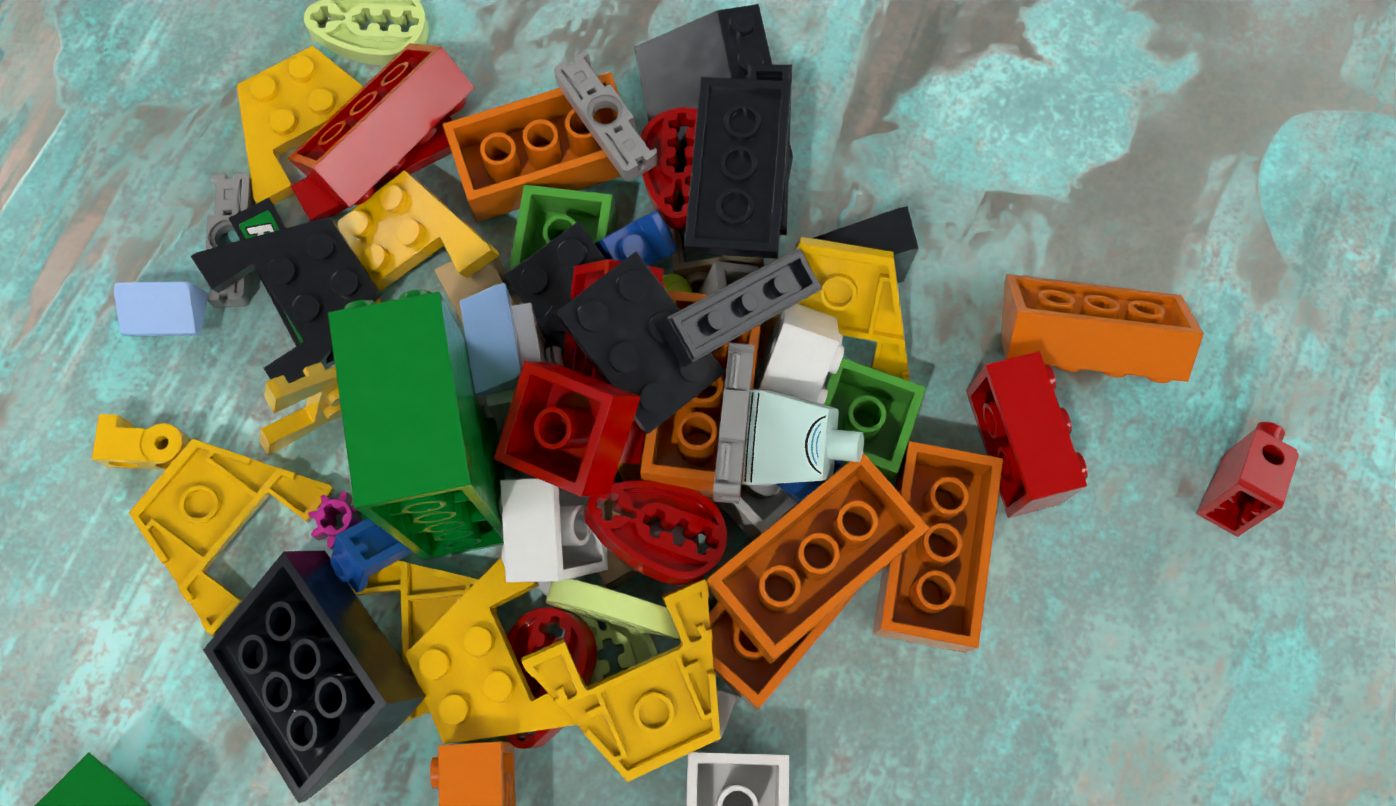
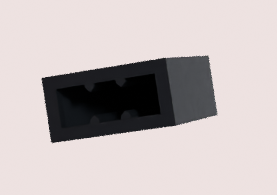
(887, 232)

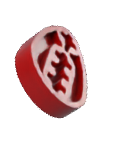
(662, 181)
(673, 506)
(533, 634)

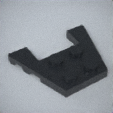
(308, 273)

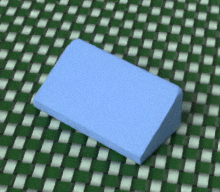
(160, 308)
(491, 340)

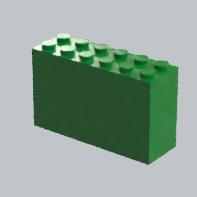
(415, 426)

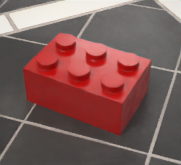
(1030, 431)

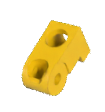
(136, 448)

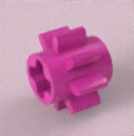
(326, 518)

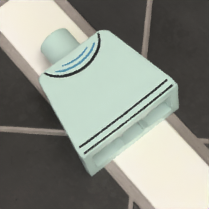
(794, 440)

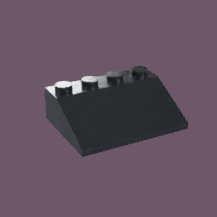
(707, 47)
(311, 671)

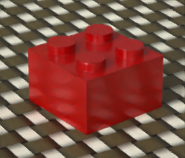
(566, 428)

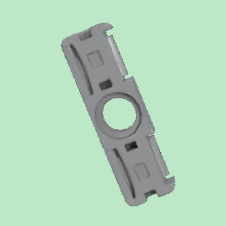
(616, 139)
(230, 198)
(733, 423)

